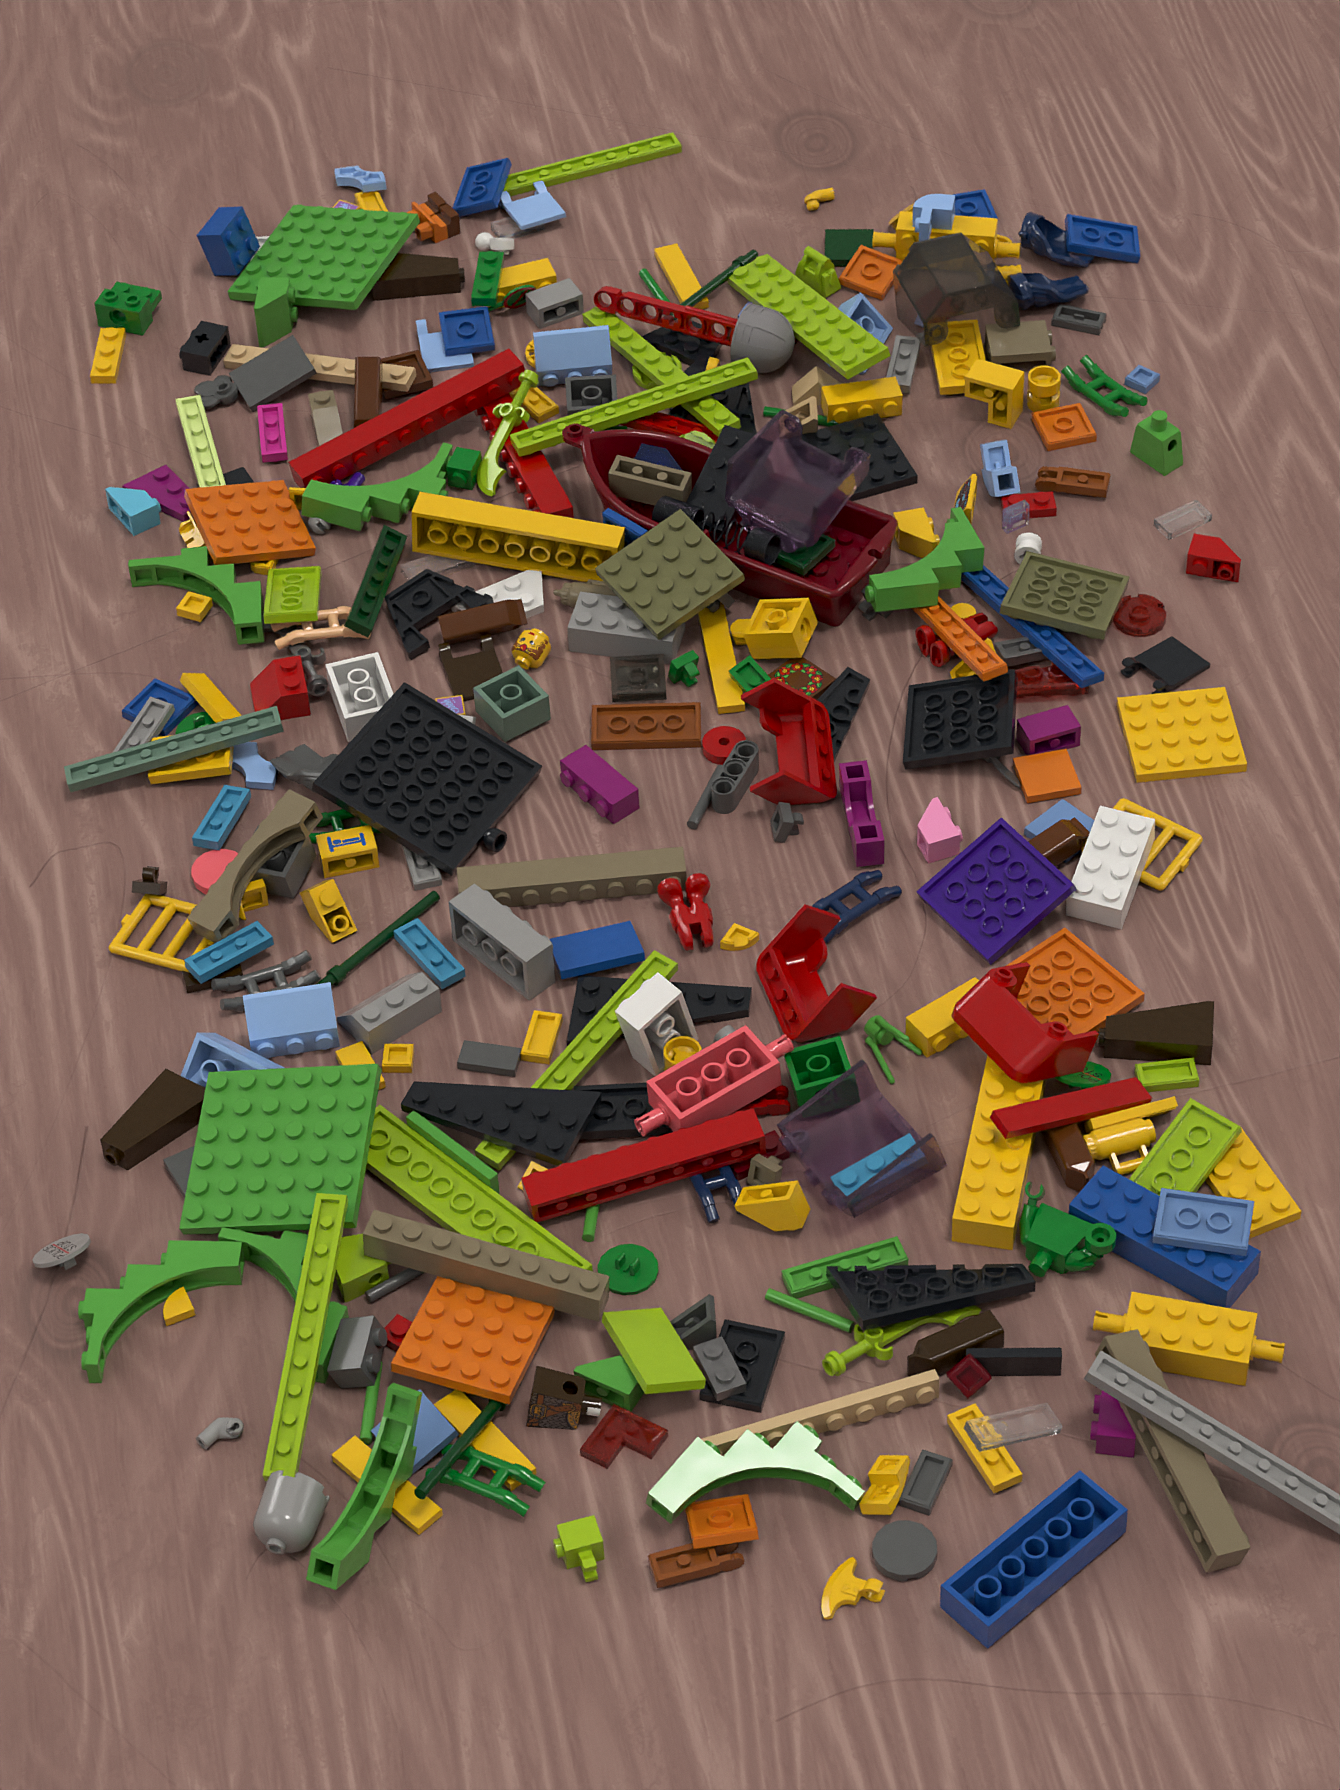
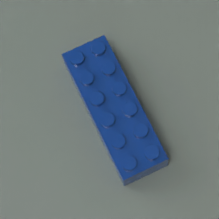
(1132, 1212)
(1033, 1559)

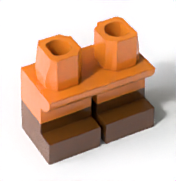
(436, 219)

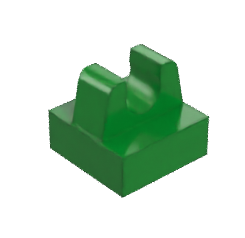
(684, 669)

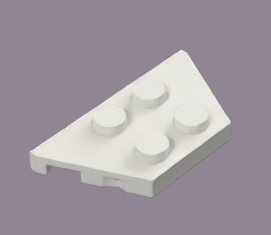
(523, 585)

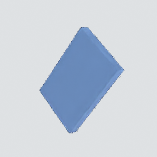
(1203, 1222)

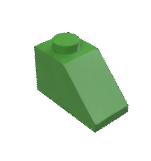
(611, 1381)

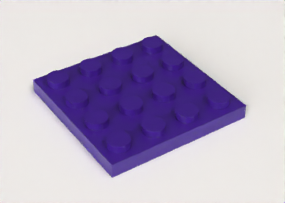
(996, 890)

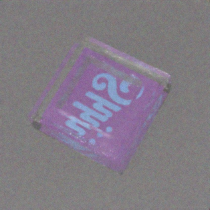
(1015, 516)

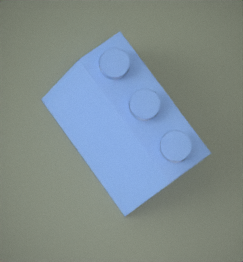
(866, 316)
(572, 354)
(291, 1020)
(216, 1053)

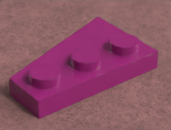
(166, 488)

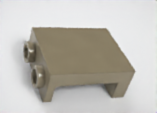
(1020, 343)

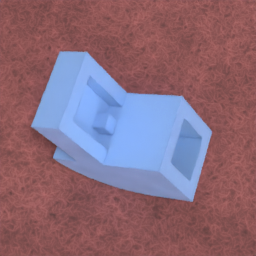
(934, 212)
(998, 473)

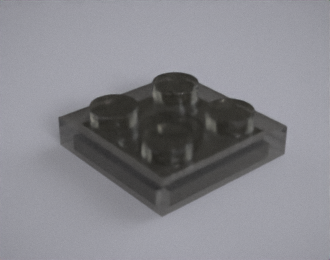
(638, 678)

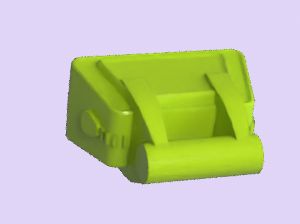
(818, 272)

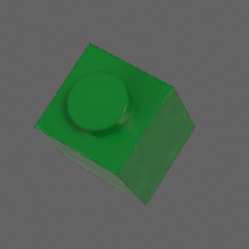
(463, 468)

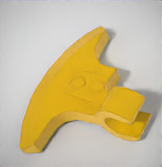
(845, 1589)

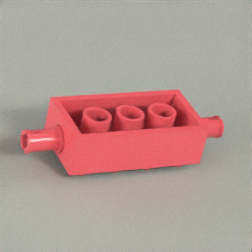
(714, 1081)

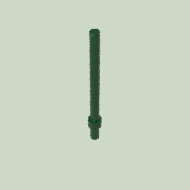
(719, 280)
(338, 972)
(458, 1448)

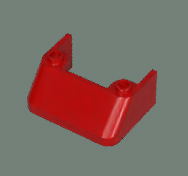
(802, 745)
(794, 986)
(1013, 1035)

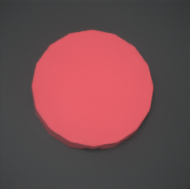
(210, 867)

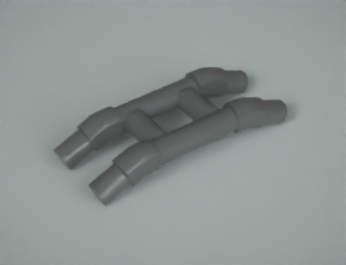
(276, 972)

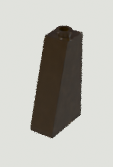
(419, 276)
(1161, 1034)
(154, 1120)

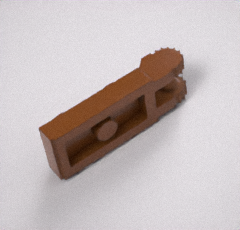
(1073, 481)
(687, 1563)

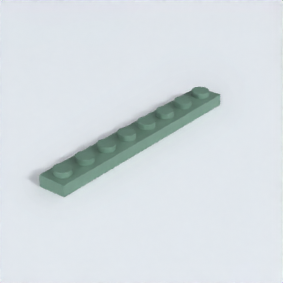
(173, 749)

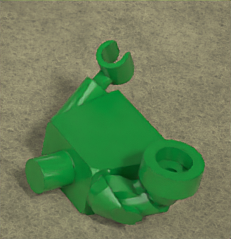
(1060, 1239)

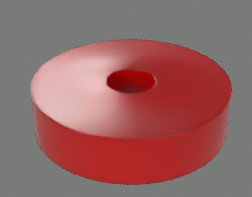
(719, 743)

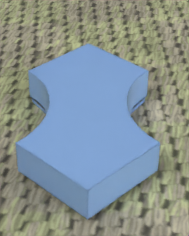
(359, 178)
(257, 771)

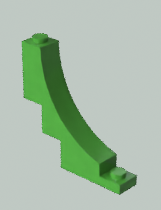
(941, 569)

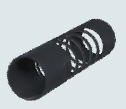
(758, 545)

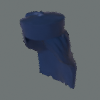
(1049, 241)
(1039, 291)

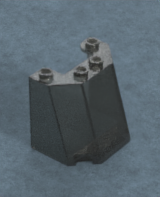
(947, 280)

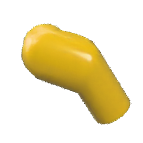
(818, 196)

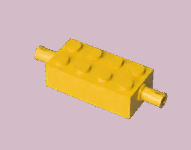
(978, 229)
(1194, 1337)

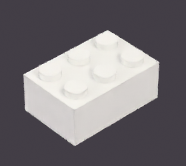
(358, 690)
(652, 1019)

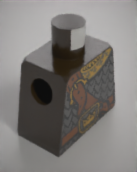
(559, 1400)

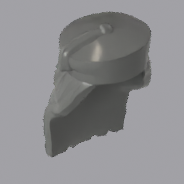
(302, 765)

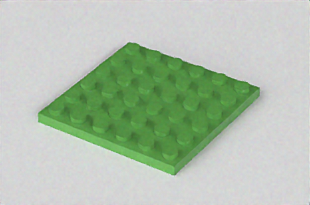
(327, 254)
(276, 1142)

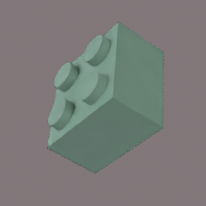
(512, 703)

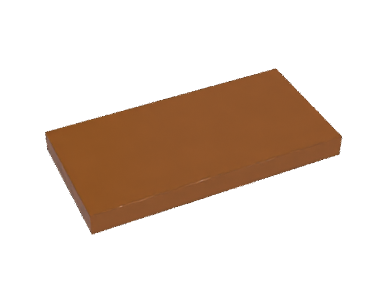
(646, 726)

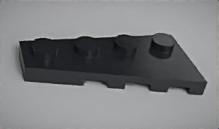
(842, 703)

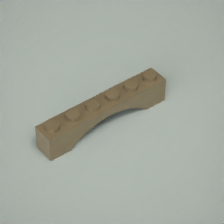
(286, 824)

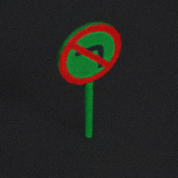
(515, 298)

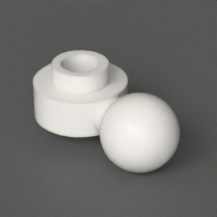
(486, 242)

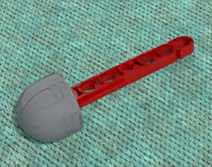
(757, 334)

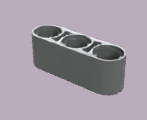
(735, 777)

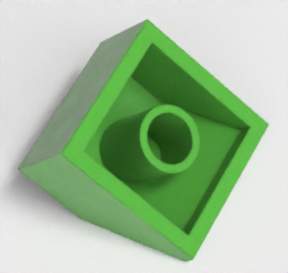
(274, 309)

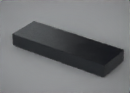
(1019, 1361)

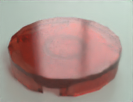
(1140, 616)

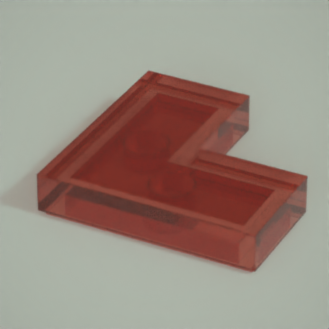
(622, 1429)

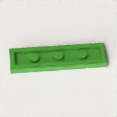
(453, 1150)
(811, 1276)

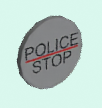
(62, 1251)

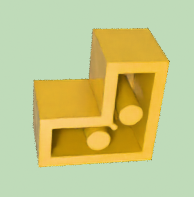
(1000, 388)

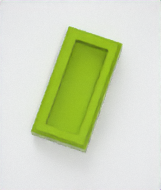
(1167, 1074)

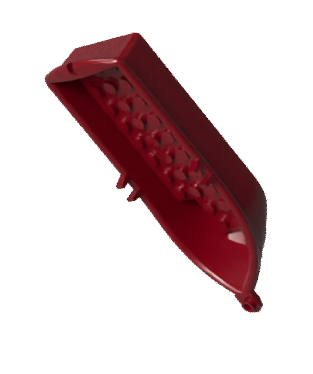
(832, 585)

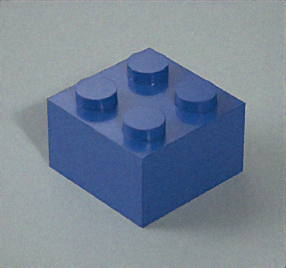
(228, 241)

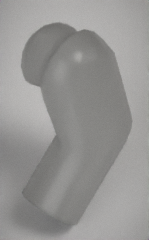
(220, 1429)

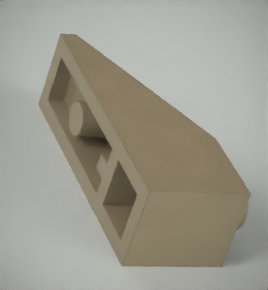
(324, 416)

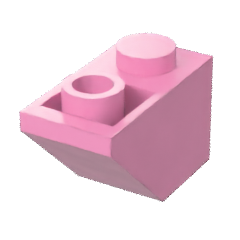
(937, 834)

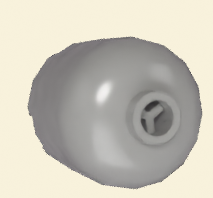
(289, 1512)

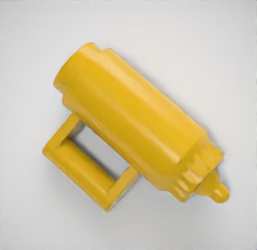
(1122, 1139)

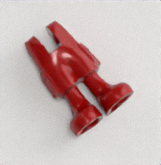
(939, 651)
(691, 919)

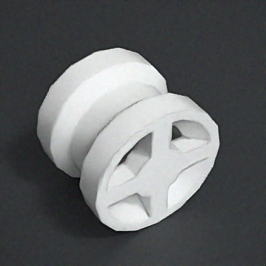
(1027, 542)

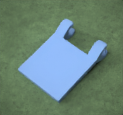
(534, 209)
(434, 353)

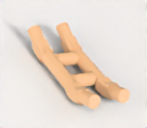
(309, 633)

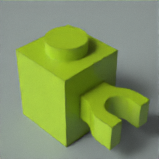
(580, 1545)

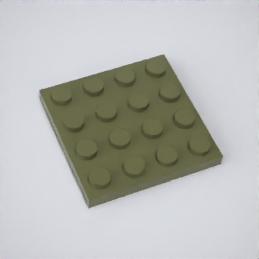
(669, 574)
(1064, 595)

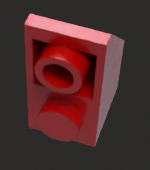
(1212, 559)

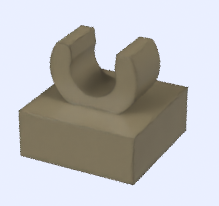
(764, 1170)

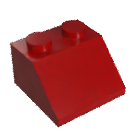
(282, 686)

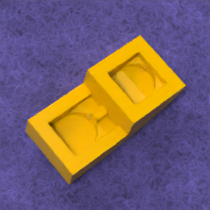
(887, 1483)

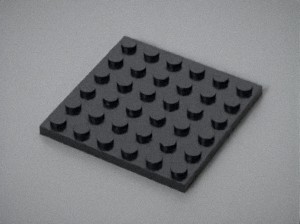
(427, 778)

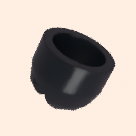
(495, 839)

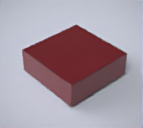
(969, 1375)

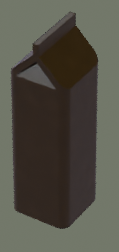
(949, 1346)

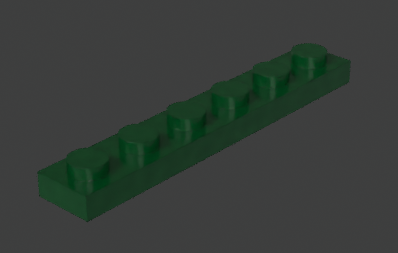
(375, 581)

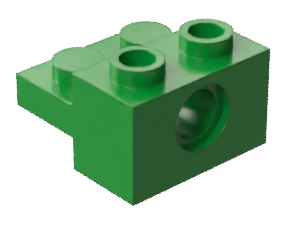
(127, 307)

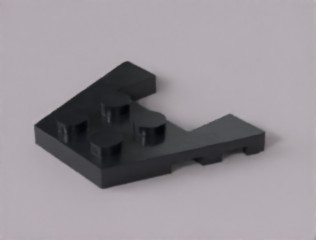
(686, 348)
(736, 401)
(424, 600)

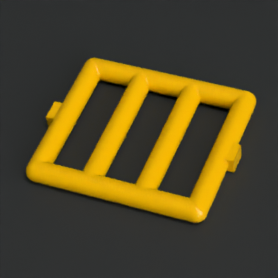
(1170, 828)
(142, 952)

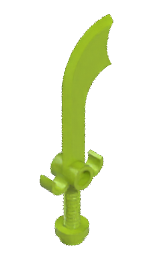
(513, 414)
(873, 1340)

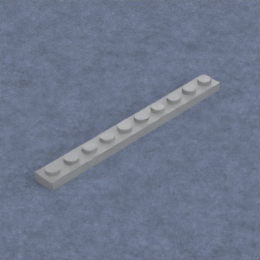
(1216, 1439)

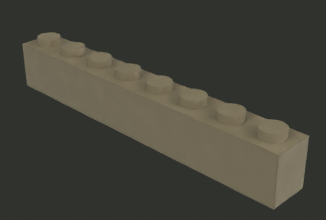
(576, 877)
(486, 1265)
(1181, 1468)

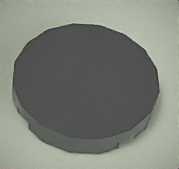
(904, 1550)

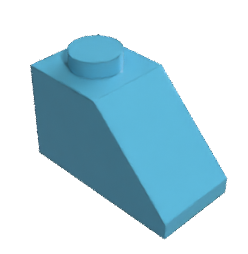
(134, 508)

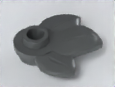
(217, 391)

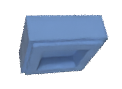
(1142, 379)

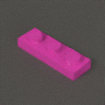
(272, 432)

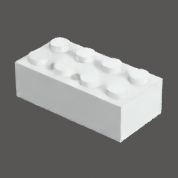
(1110, 867)

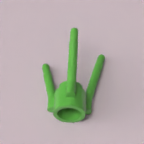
(882, 1033)

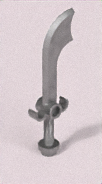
(316, 684)

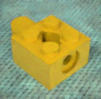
(776, 628)

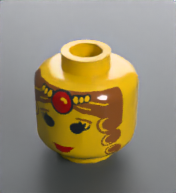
(531, 648)

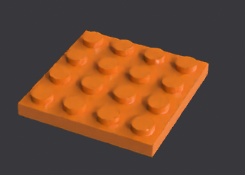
(249, 522)
(1074, 985)
(473, 1340)

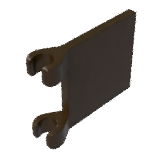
(470, 670)

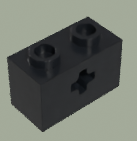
(205, 348)

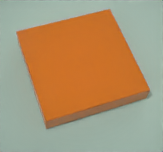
(870, 272)
(1064, 427)
(1047, 776)
(721, 1521)

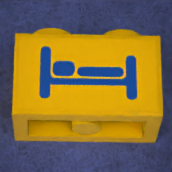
(347, 851)

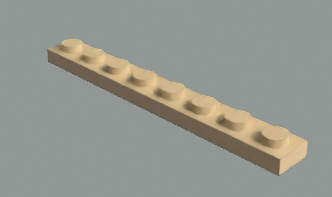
(330, 368)
(841, 1411)

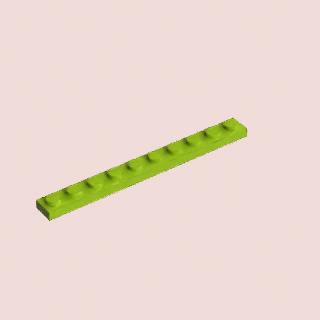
(659, 368)
(637, 405)
(586, 1047)
(306, 1335)

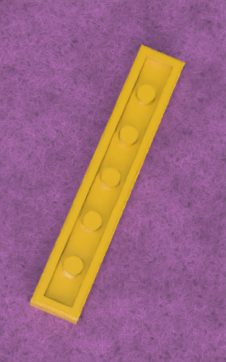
(720, 660)

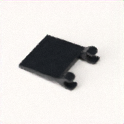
(1168, 662)

